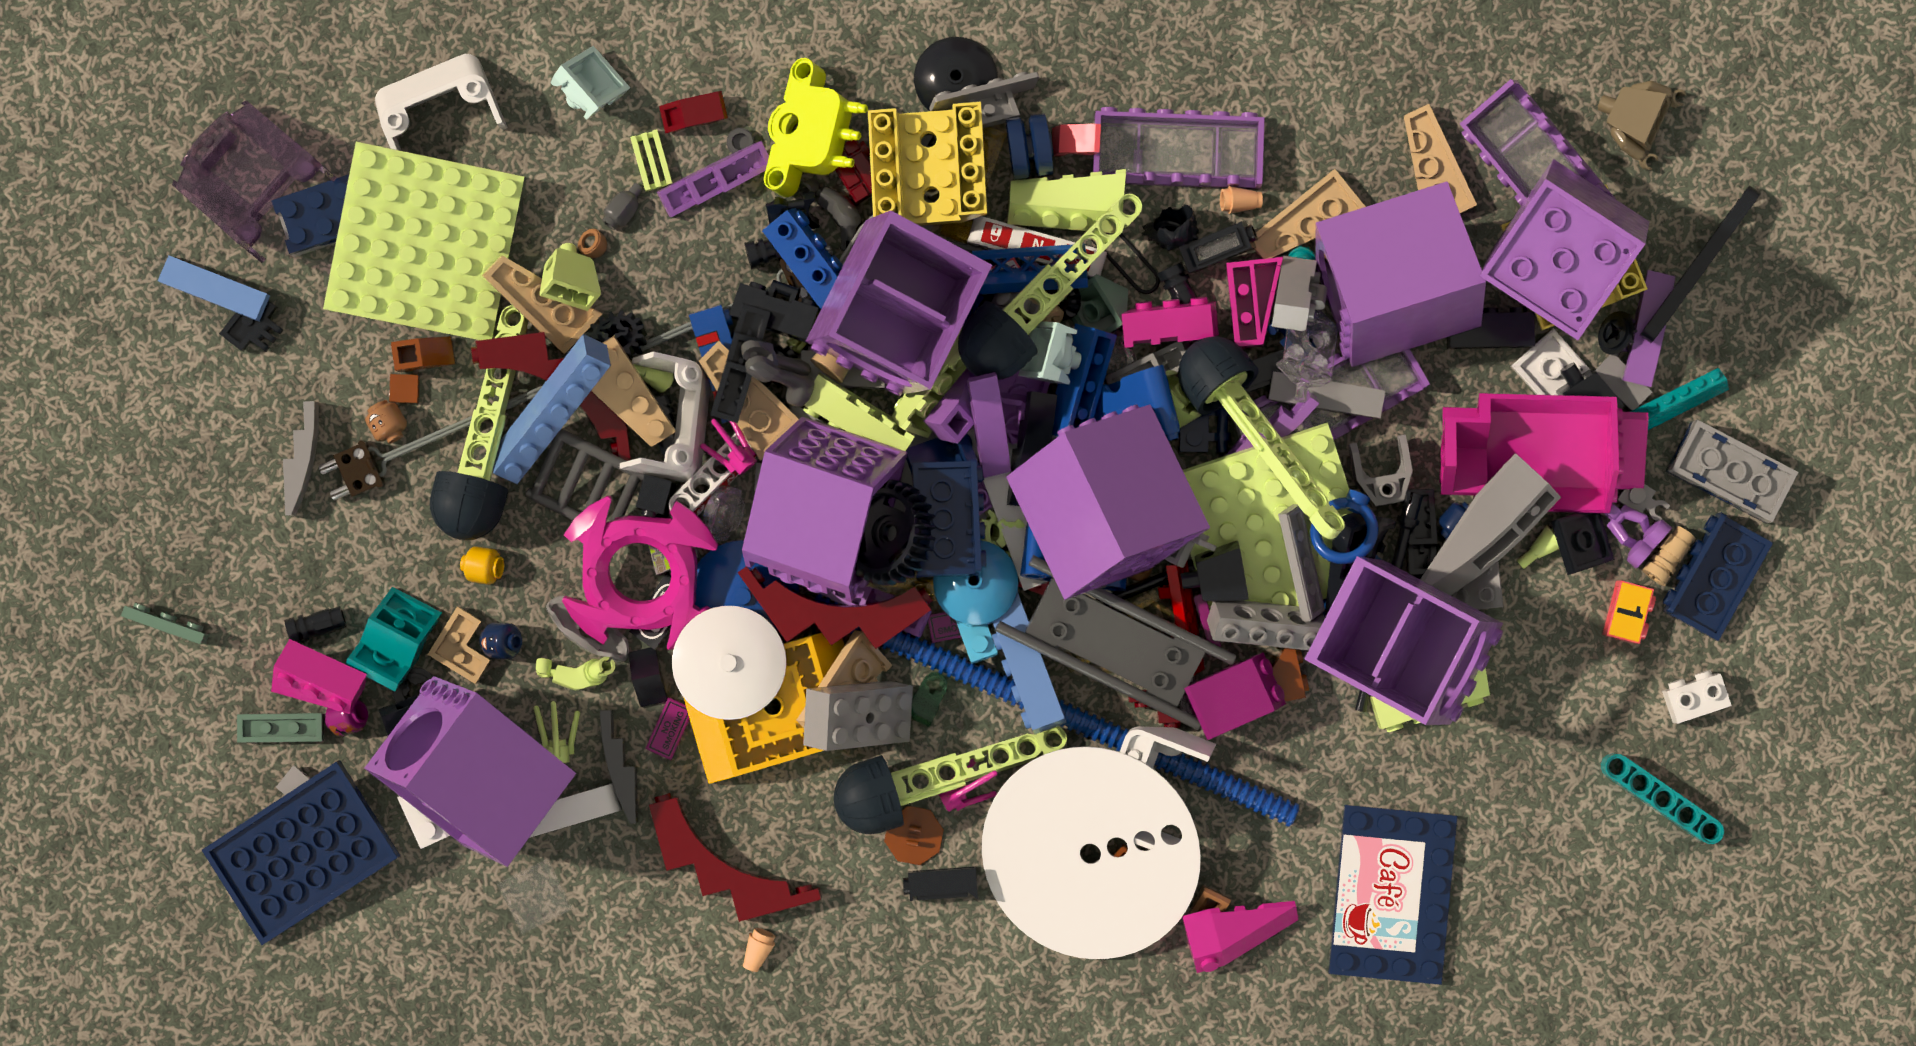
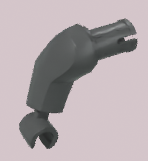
(840, 206)

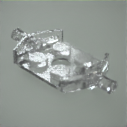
(1303, 362)

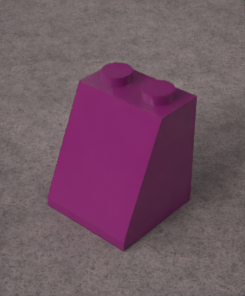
(1235, 695)

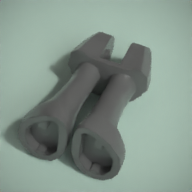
(768, 366)

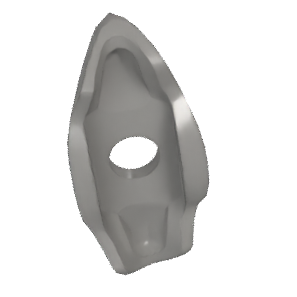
(614, 647)

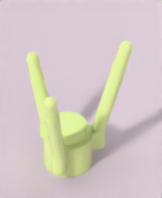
(557, 746)

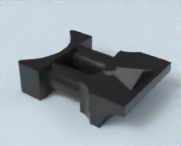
(780, 205)

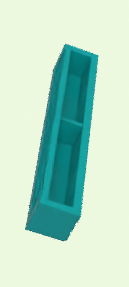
(1684, 398)

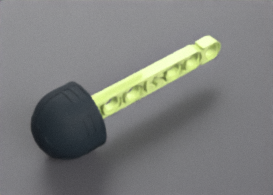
(1000, 338)
(1215, 376)
(467, 501)
(872, 797)

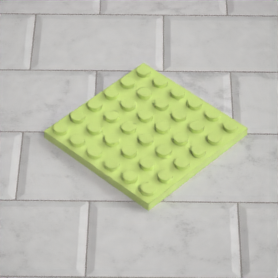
(420, 240)
(1243, 505)

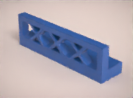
(1016, 279)

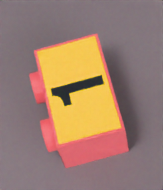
(1629, 612)

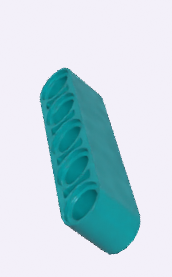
(1675, 802)

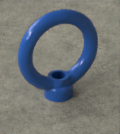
(1356, 503)

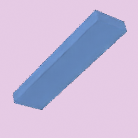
(213, 288)

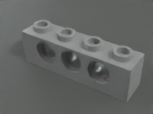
(1262, 624)

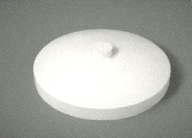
(729, 662)

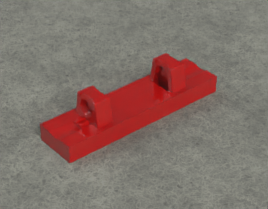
(1182, 602)

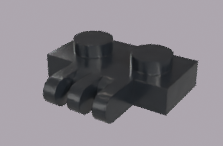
(242, 329)

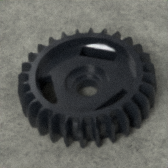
(913, 532)

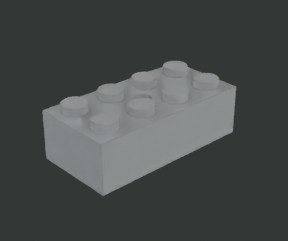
(857, 715)

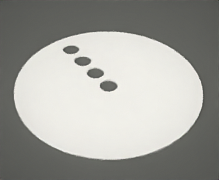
(1079, 800)

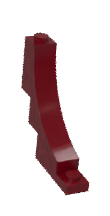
(529, 355)
(795, 612)
(750, 893)

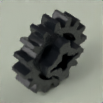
(620, 327)

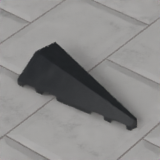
(1349, 540)

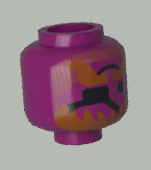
(345, 724)

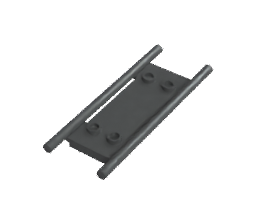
(1117, 644)

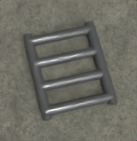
(585, 449)

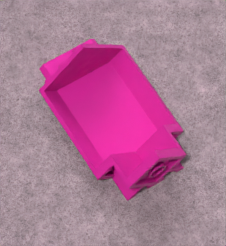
(1572, 442)

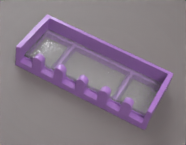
(1521, 140)
(1181, 148)
(1395, 373)

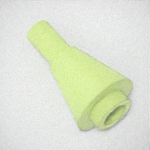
(655, 378)
(1543, 545)

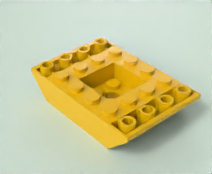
(766, 739)

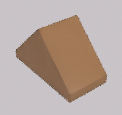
(1209, 898)

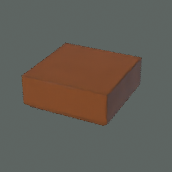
(404, 388)

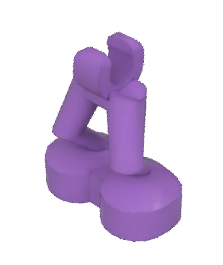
(1652, 534)

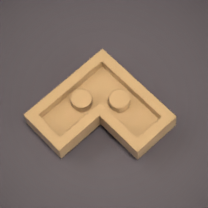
(453, 649)

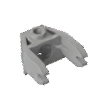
(1396, 482)

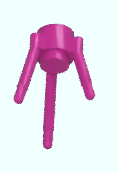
(740, 458)
(954, 798)

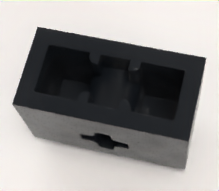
(655, 496)

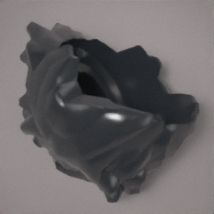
(1173, 228)

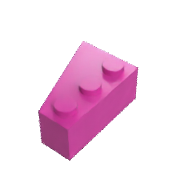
(1251, 298)
(1170, 321)
(316, 678)

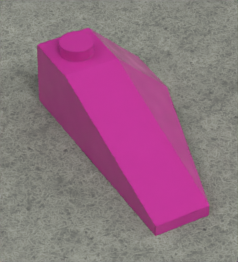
(1223, 936)

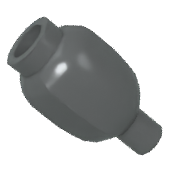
(622, 207)

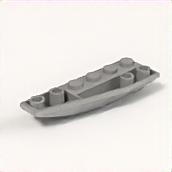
(1491, 525)

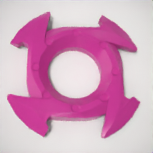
(603, 539)

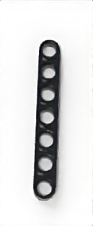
(1700, 264)

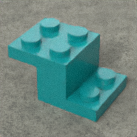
(393, 638)

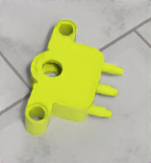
(820, 134)

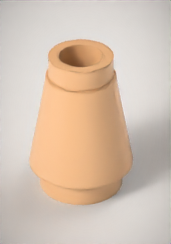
(1239, 200)
(758, 948)

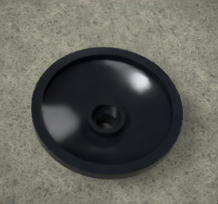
(951, 55)

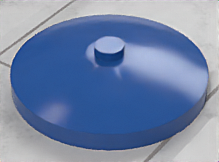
(721, 584)

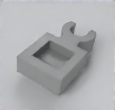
(1641, 500)

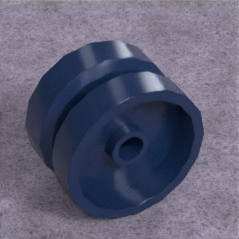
(1031, 146)

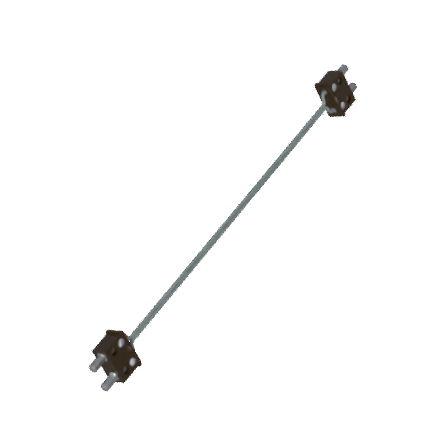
(363, 464)

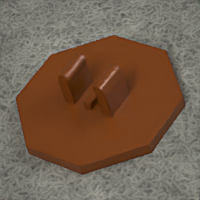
(917, 838)

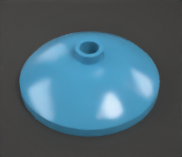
(987, 599)

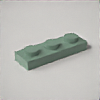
(165, 622)
(280, 727)

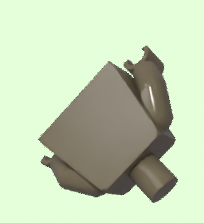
(1638, 116)

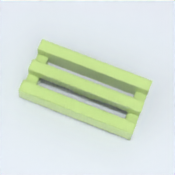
(645, 138)

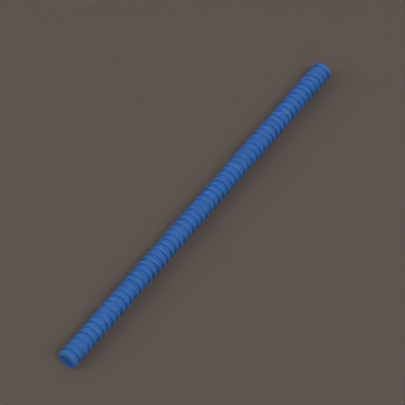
(1092, 726)

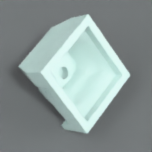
(589, 82)
(1054, 354)

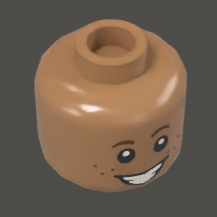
(386, 421)

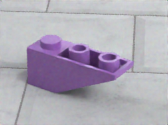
(953, 413)

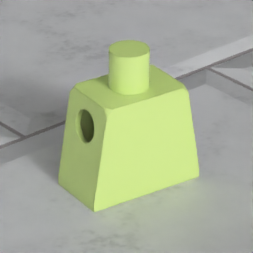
(570, 278)

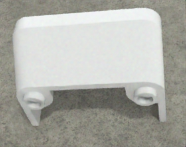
(457, 73)
(685, 455)
(1147, 742)

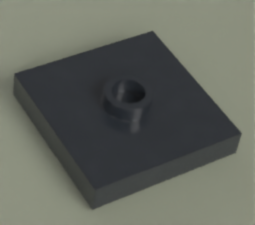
(1582, 541)

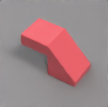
(1076, 139)

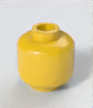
(482, 565)

